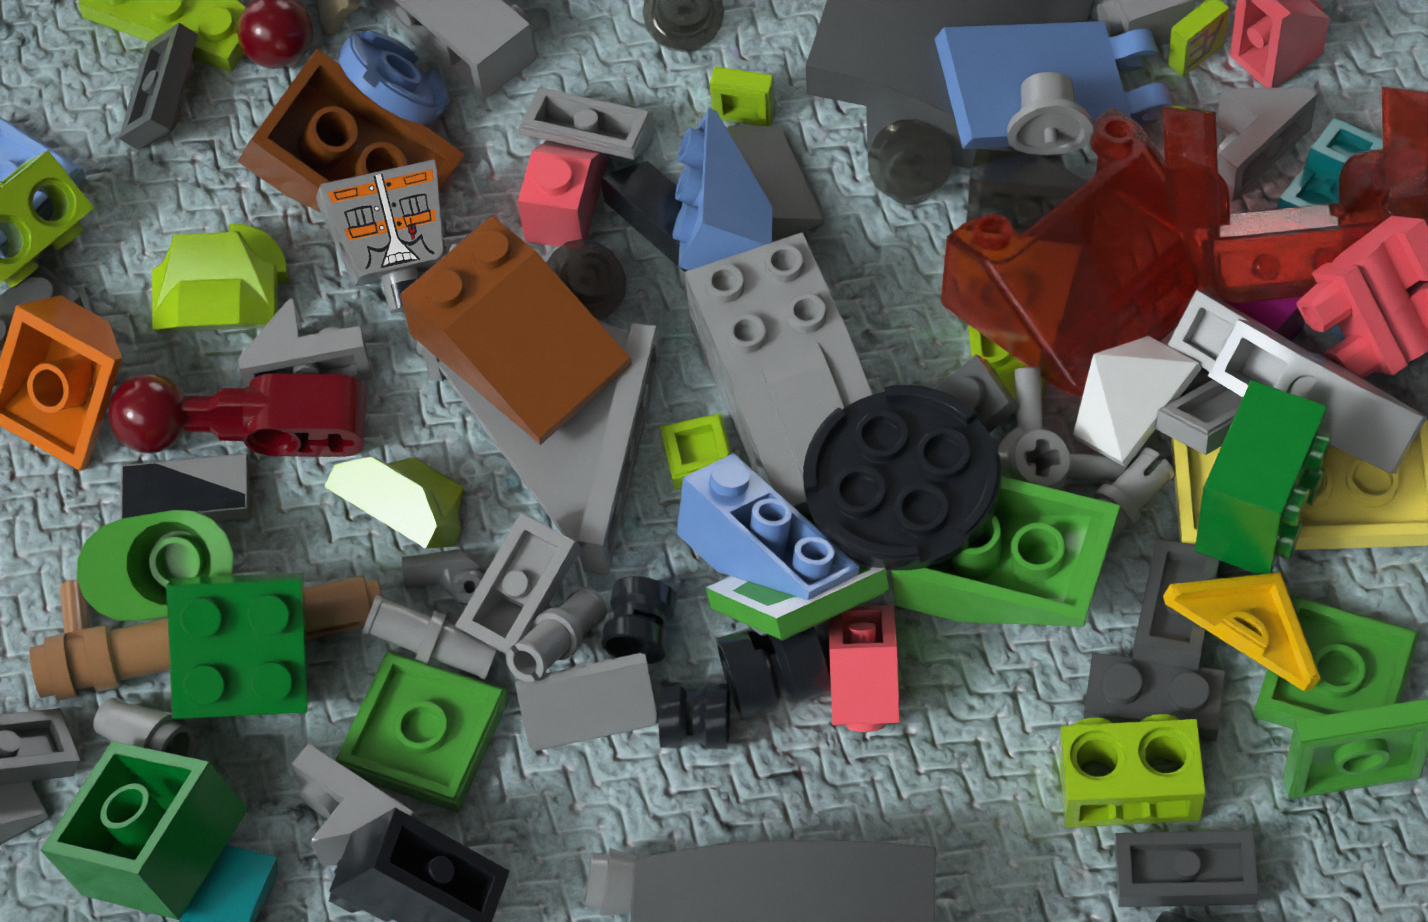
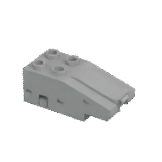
(775, 354)

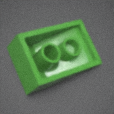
(1026, 568)

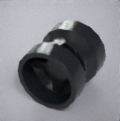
(639, 618)
(710, 715)

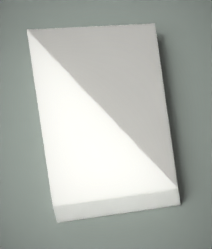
(1126, 392)

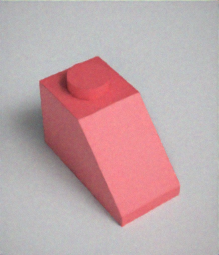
(1277, 38)
(560, 193)
(864, 668)

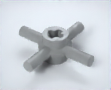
(1044, 447)

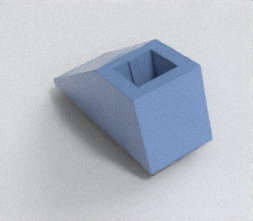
(720, 198)
(756, 533)

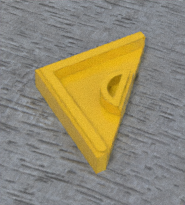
(1254, 618)

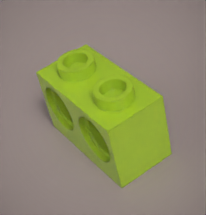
(23, 227)
(1133, 789)

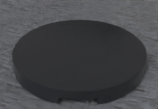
(902, 478)

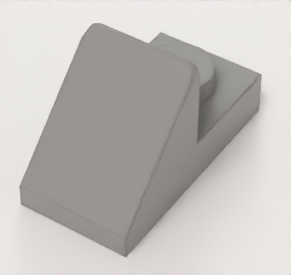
(1260, 130)
(285, 349)
(518, 584)
(340, 797)

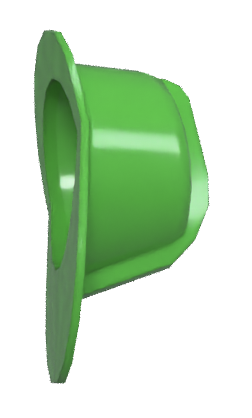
(134, 558)

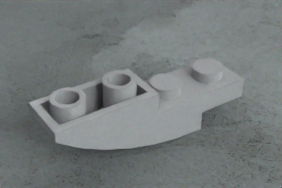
(1242, 349)

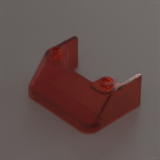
(1276, 250)

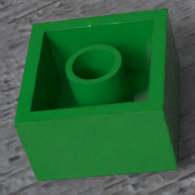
(1263, 479)
(237, 645)
(145, 829)

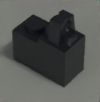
(415, 874)

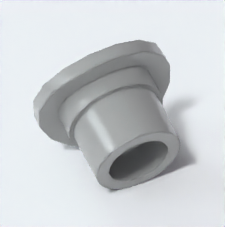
(1049, 117)

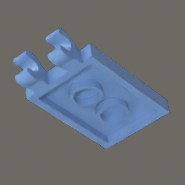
(991, 62)

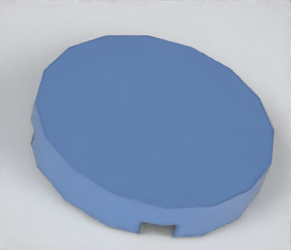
(390, 78)

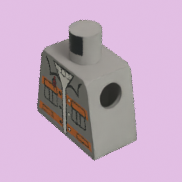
(386, 225)

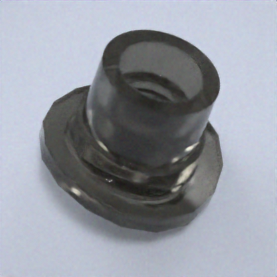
(683, 23)
(909, 161)
(591, 275)

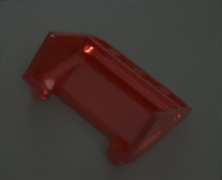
(1084, 274)

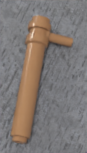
(105, 657)

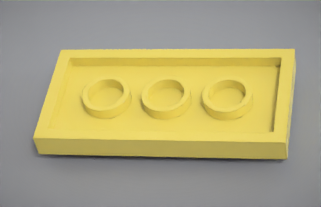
(1353, 507)

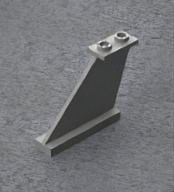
(589, 462)

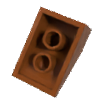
(335, 132)
(512, 330)

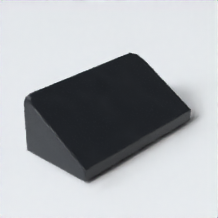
(647, 203)

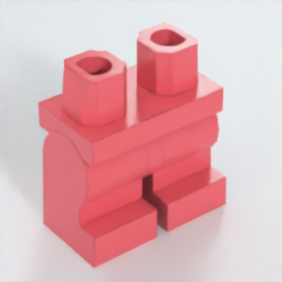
(1376, 298)

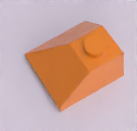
(57, 377)

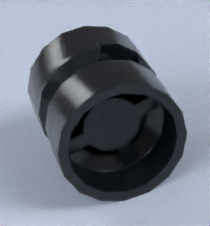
(769, 668)

